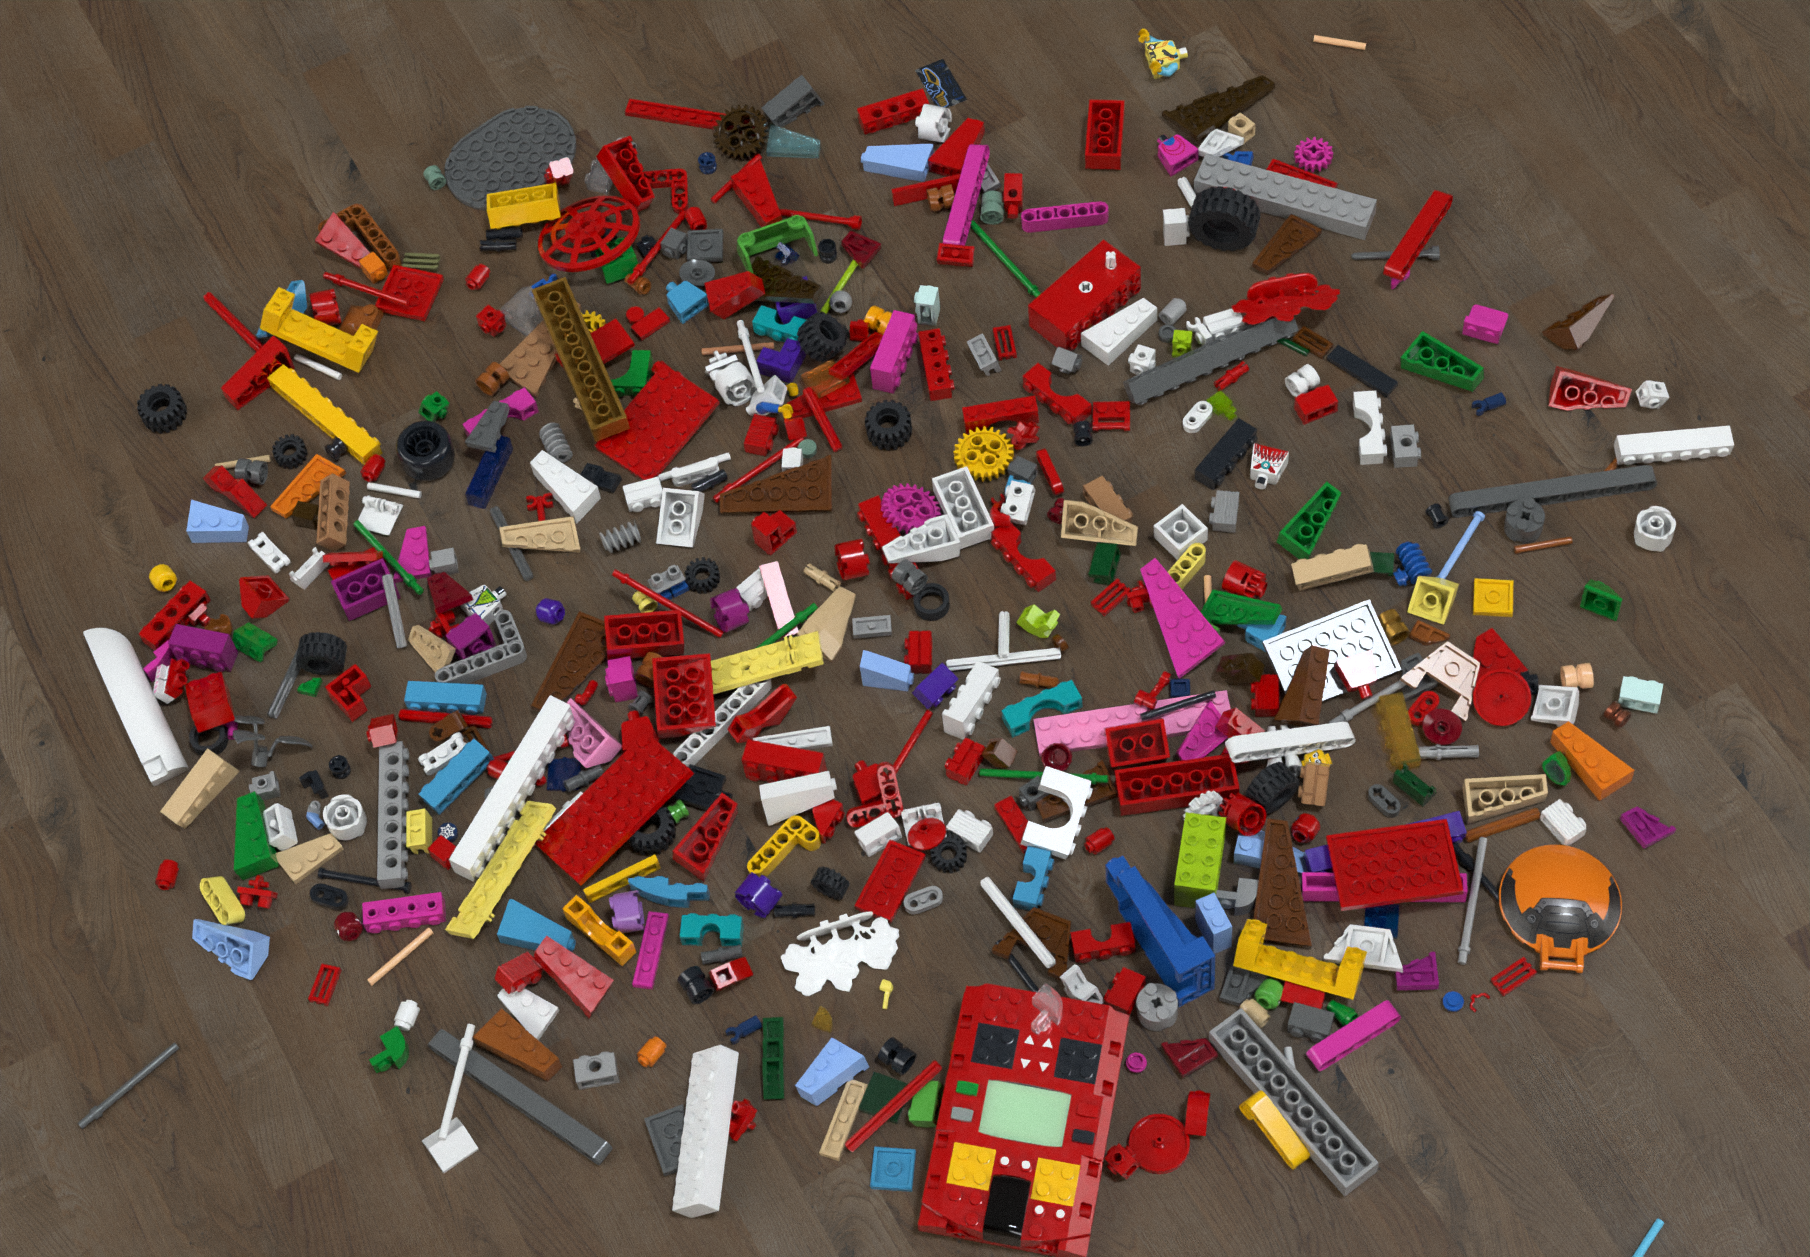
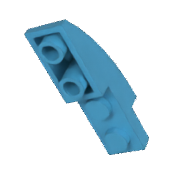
(661, 892)

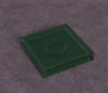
(879, 1093)

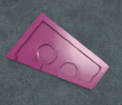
(414, 554)
(1203, 735)

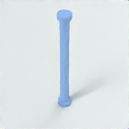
(1478, 516)

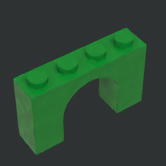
(636, 376)

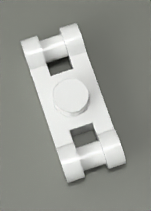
(694, 472)
(268, 553)
(442, 754)

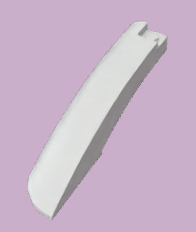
(136, 704)

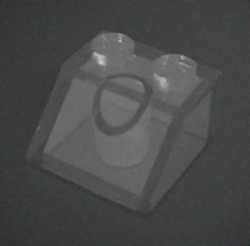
(522, 311)

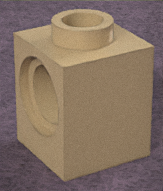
(1241, 126)

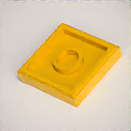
(1493, 597)

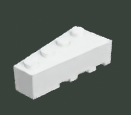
(1119, 331)
(567, 487)
(970, 700)

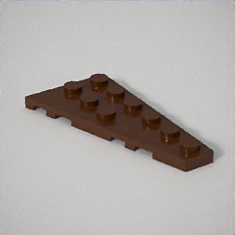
(575, 661)

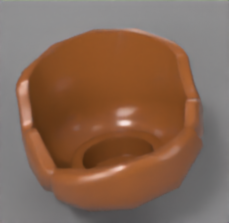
(220, 625)

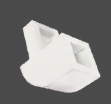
(1078, 987)

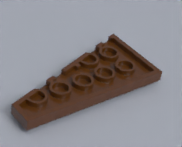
(790, 491)
(1279, 890)

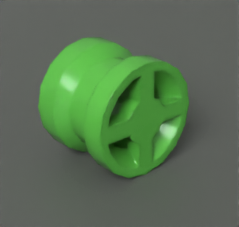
(678, 811)

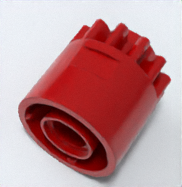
(1244, 581)
(1243, 814)

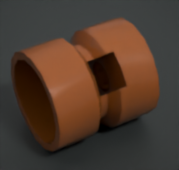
(946, 194)
(494, 376)
(645, 672)

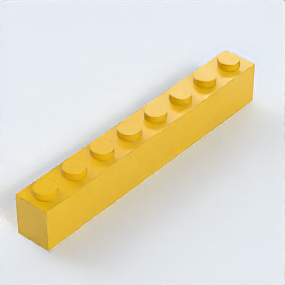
(323, 413)

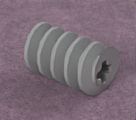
(555, 442)
(620, 537)

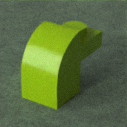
(1037, 621)

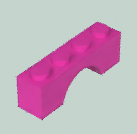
(521, 407)

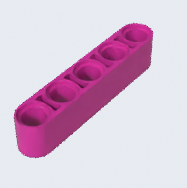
(1064, 217)
(1353, 1035)

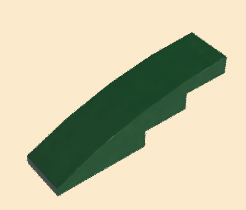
(773, 1058)

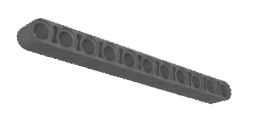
(1554, 490)
(523, 1098)

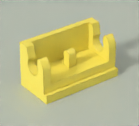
(418, 830)

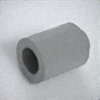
(1173, 311)

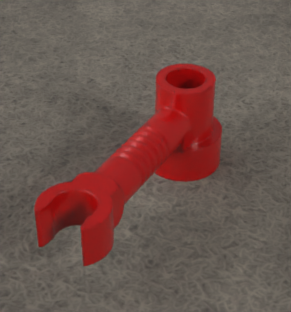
(1148, 699)

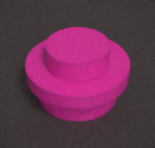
(1136, 1062)

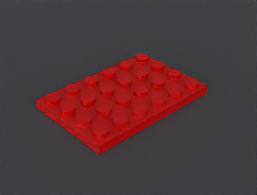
(660, 424)
(1394, 865)

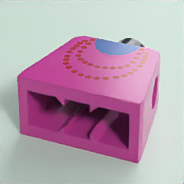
(1176, 153)

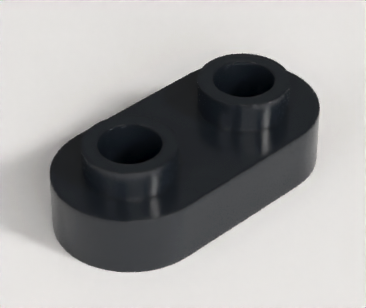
(331, 895)

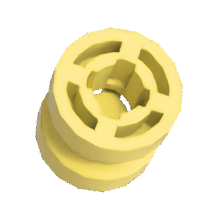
(645, 603)

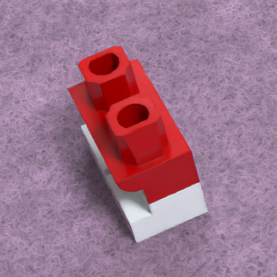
(170, 680)

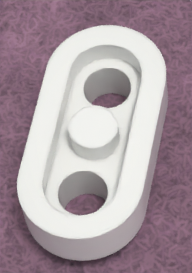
(1198, 415)

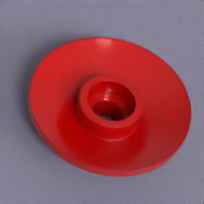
(926, 834)

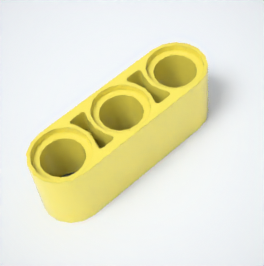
(1188, 560)
(222, 900)

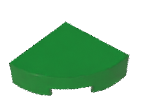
(310, 687)

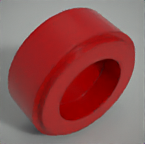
(634, 314)

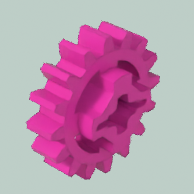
(1313, 154)

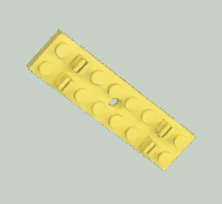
(766, 662)
(501, 869)

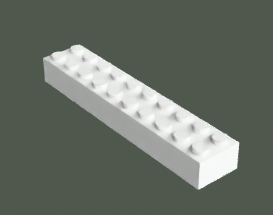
(512, 789)

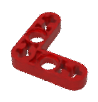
(675, 183)
(883, 805)

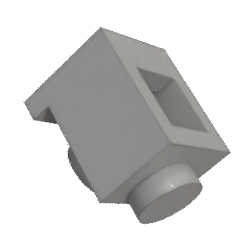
(266, 786)

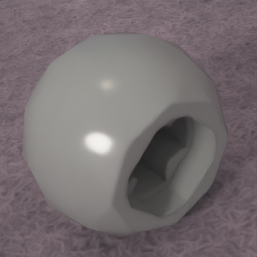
(840, 301)

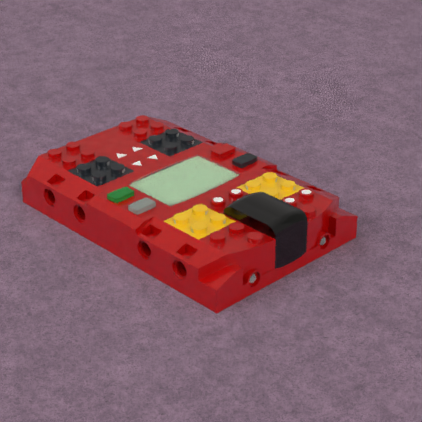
(1024, 1123)

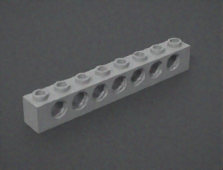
(394, 876)

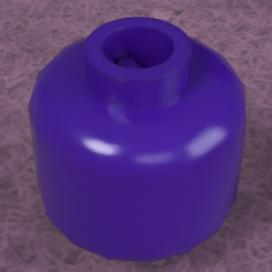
(550, 611)

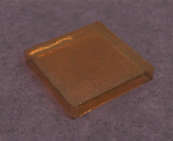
(821, 381)

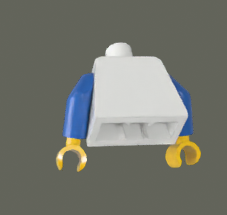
(772, 398)

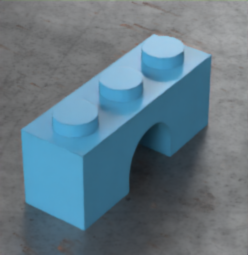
(1029, 894)

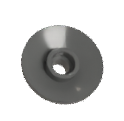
(697, 272)

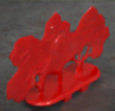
(1284, 298)

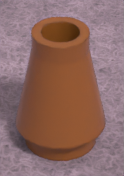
(641, 285)

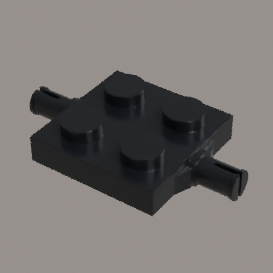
(702, 788)

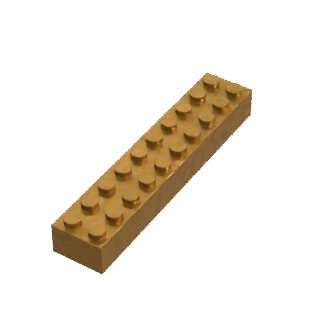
(580, 359)

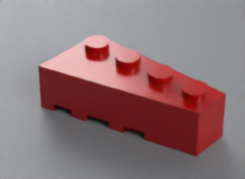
(626, 172)

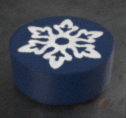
(448, 831)

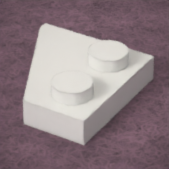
(1219, 143)

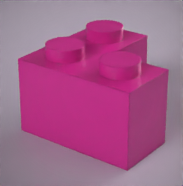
(621, 679)

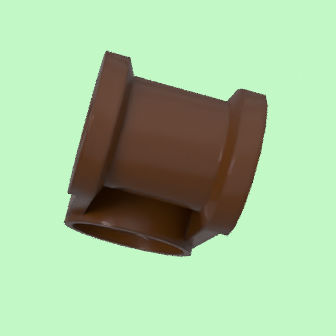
(450, 724)

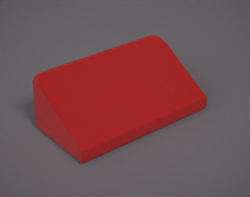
(955, 255)

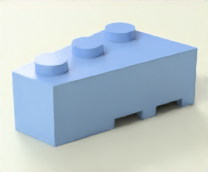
(215, 524)
(829, 1071)

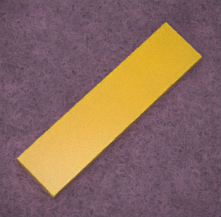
(620, 879)

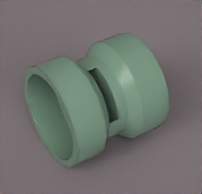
(434, 177)

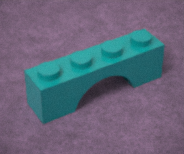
(1062, 698)

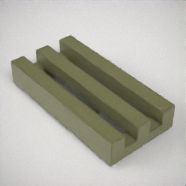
(422, 259)

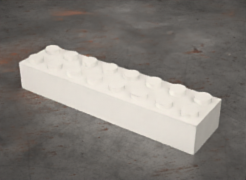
(705, 1132)

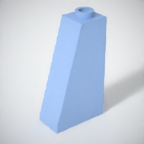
(899, 160)

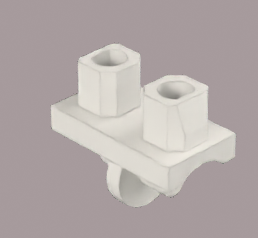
(720, 364)

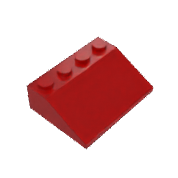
(683, 695)

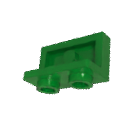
(253, 641)

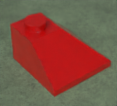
(261, 596)

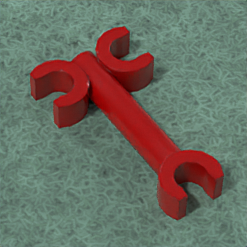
(539, 504)

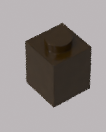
(306, 515)

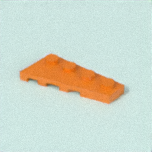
(305, 485)

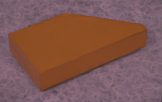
(1427, 634)

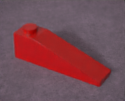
(1581, 391)

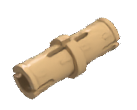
(821, 577)

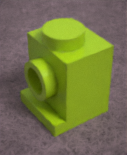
(1181, 342)

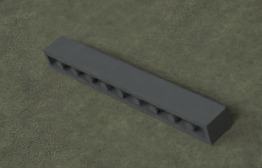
(1207, 357)

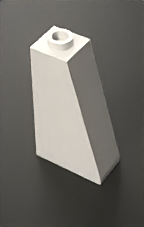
(796, 795)

